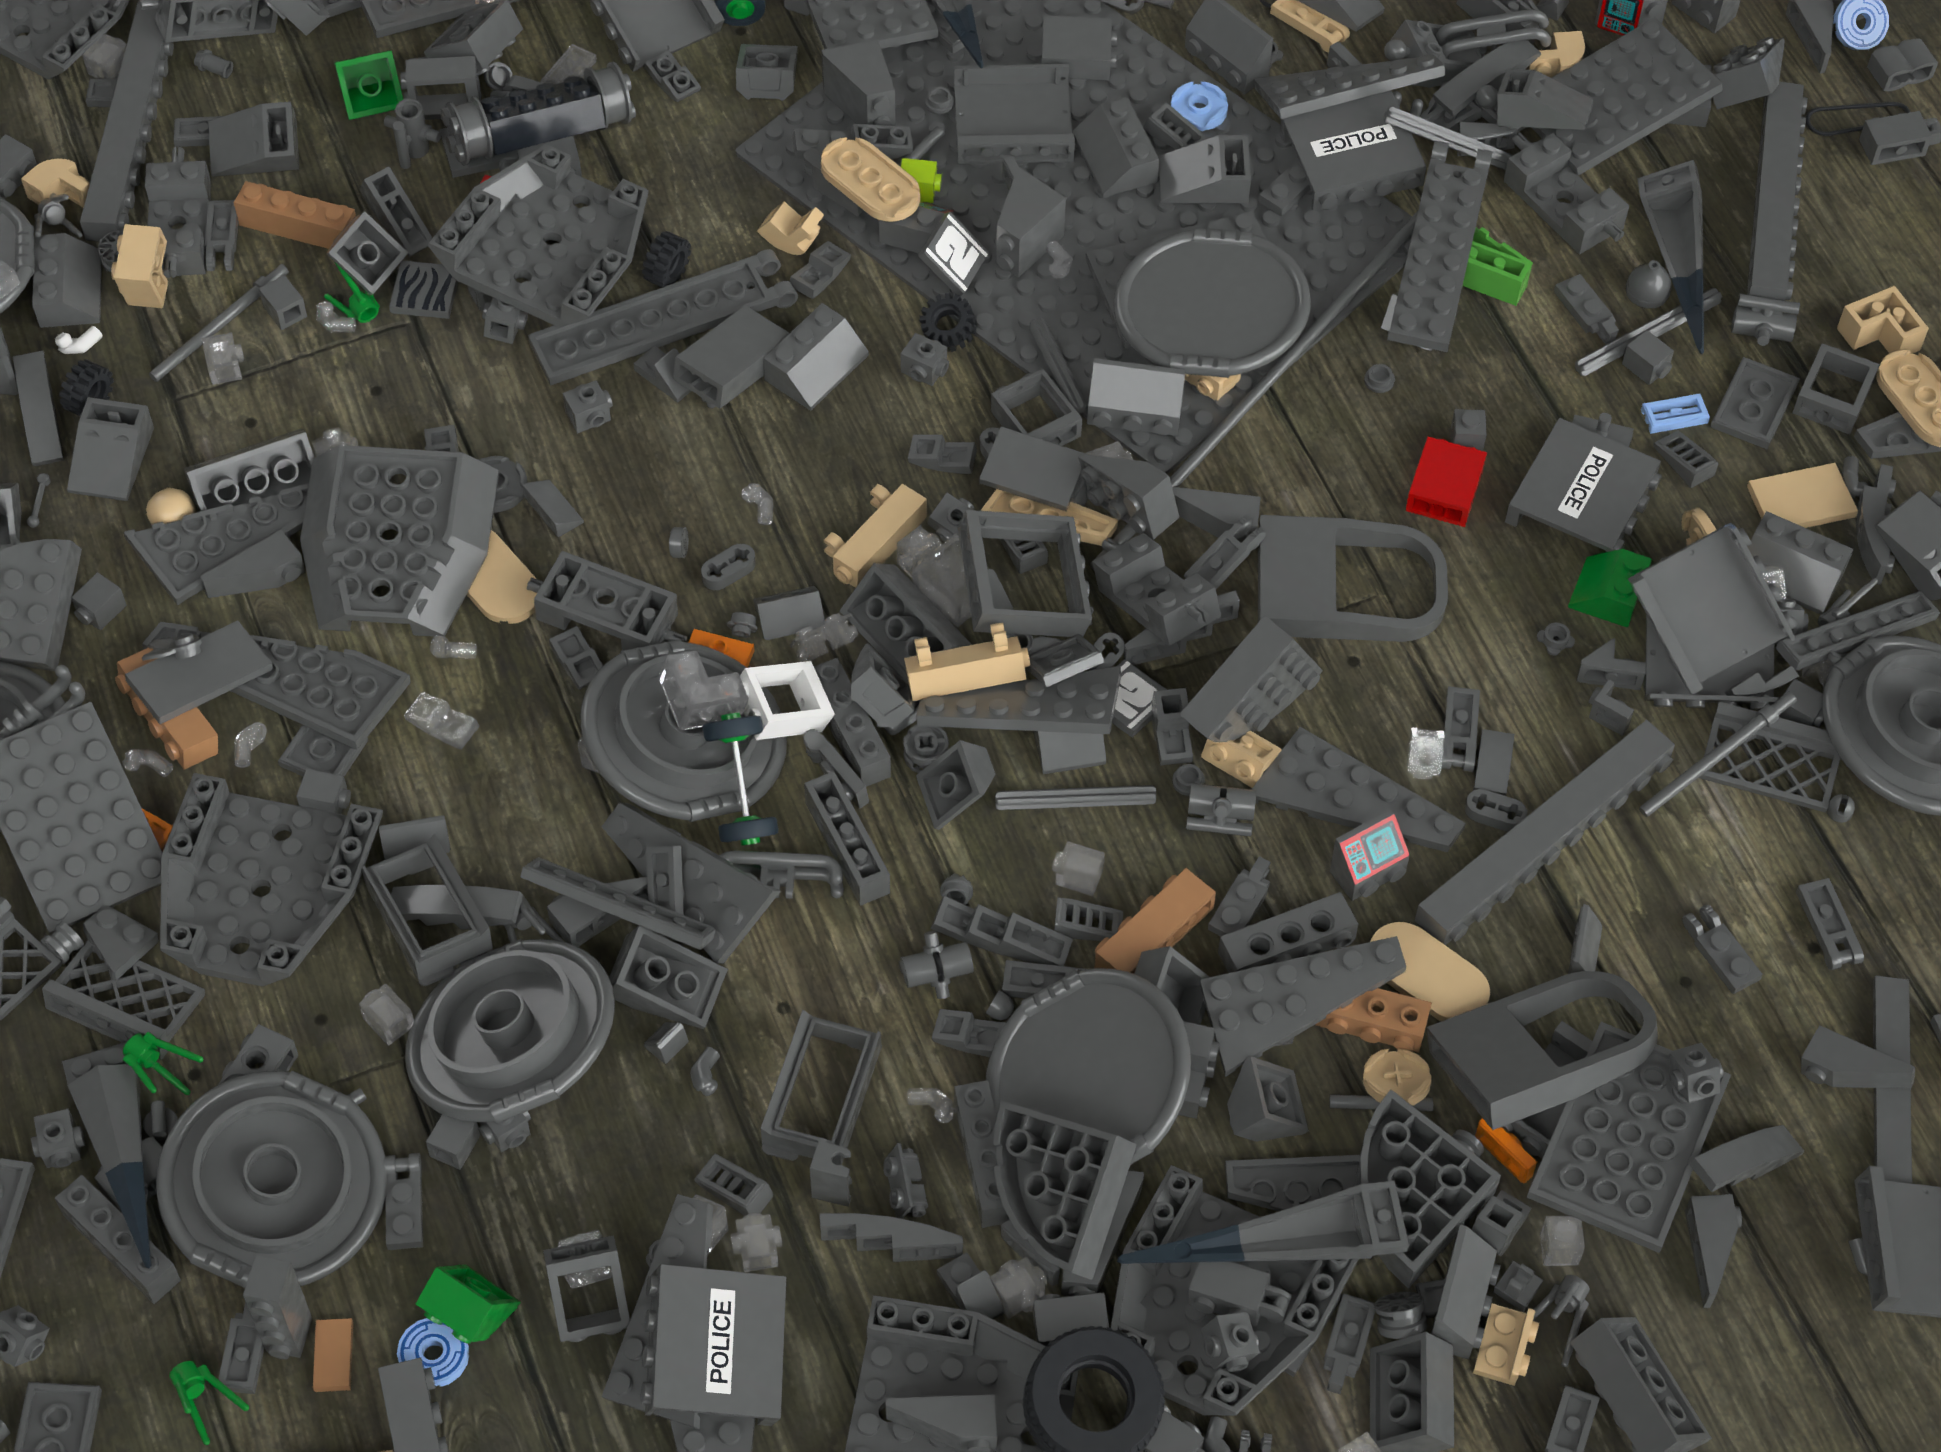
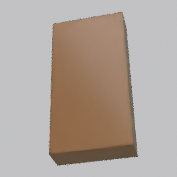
(333, 1355)

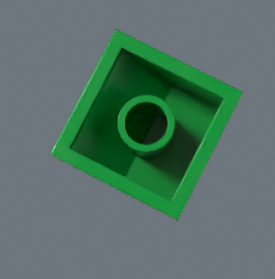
(369, 84)
(1605, 587)
(466, 1302)

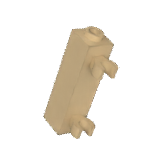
(879, 535)
(966, 666)

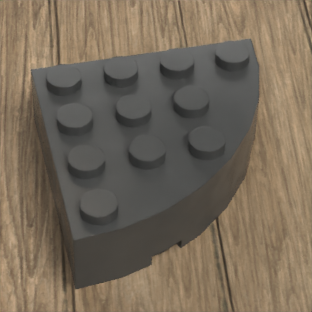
(36, 600)
(1252, 685)
(1434, 1177)
(1059, 1183)

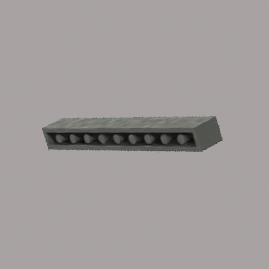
(127, 128)
(1776, 192)
(1545, 833)

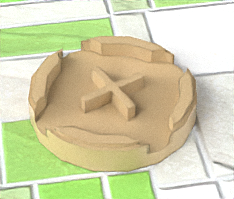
(1399, 1071)

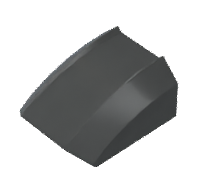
(766, 71)
(880, 689)

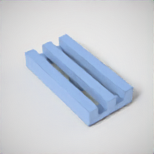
(1677, 417)

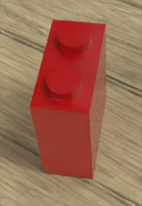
(1446, 481)

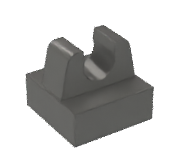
(1518, 1285)

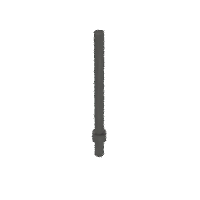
(216, 324)
(1765, 717)

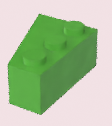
(1496, 269)

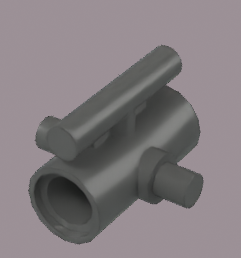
(411, 131)
(1765, 318)
(1221, 809)
(936, 964)

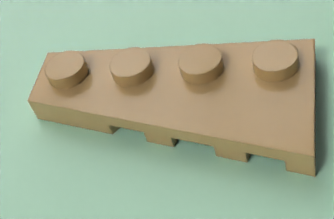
(1091, 525)

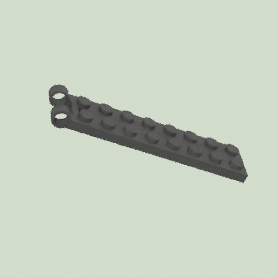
(1439, 251)
(659, 317)

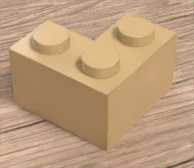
(140, 266)
(1884, 318)

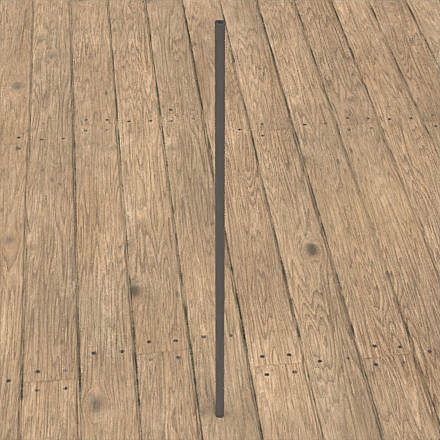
(1281, 366)

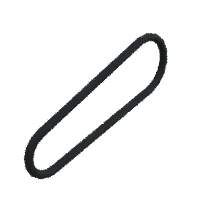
(1842, 107)

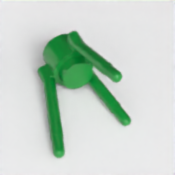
(361, 304)
(142, 1052)
(189, 1383)

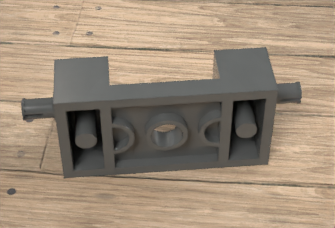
(198, 19)
(1542, 176)
(176, 195)
(1151, 593)
(637, 616)

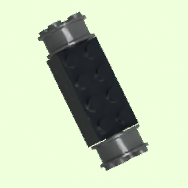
(538, 114)

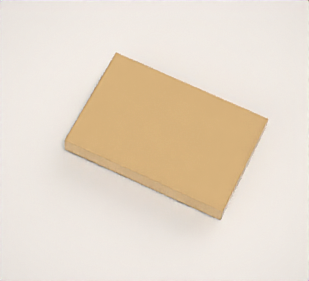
(1805, 496)

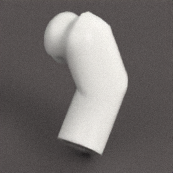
(78, 345)

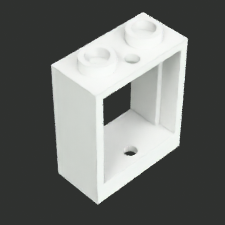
(807, 689)

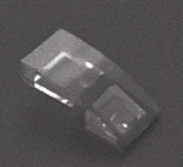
(440, 721)

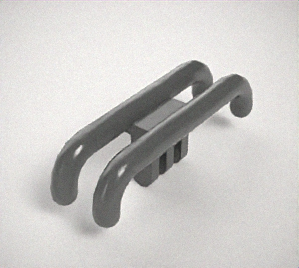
(1492, 31)
(33, 711)
(781, 869)

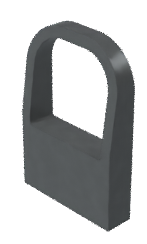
(1300, 577)
(1508, 1071)

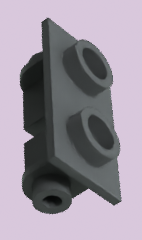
(901, 1169)

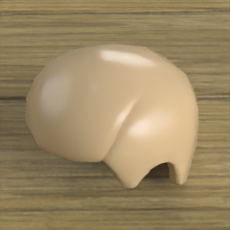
(169, 506)

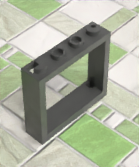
(1030, 527)

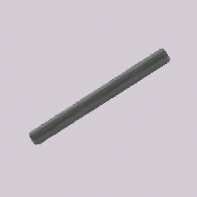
(1656, 326)

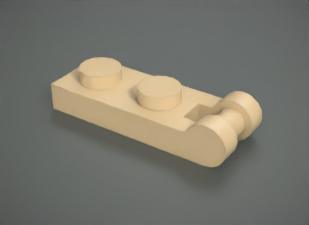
(1310, 22)

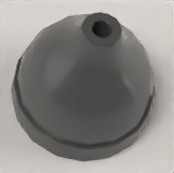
(1648, 285)

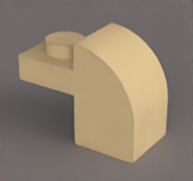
(1565, 52)
(56, 177)
(789, 230)

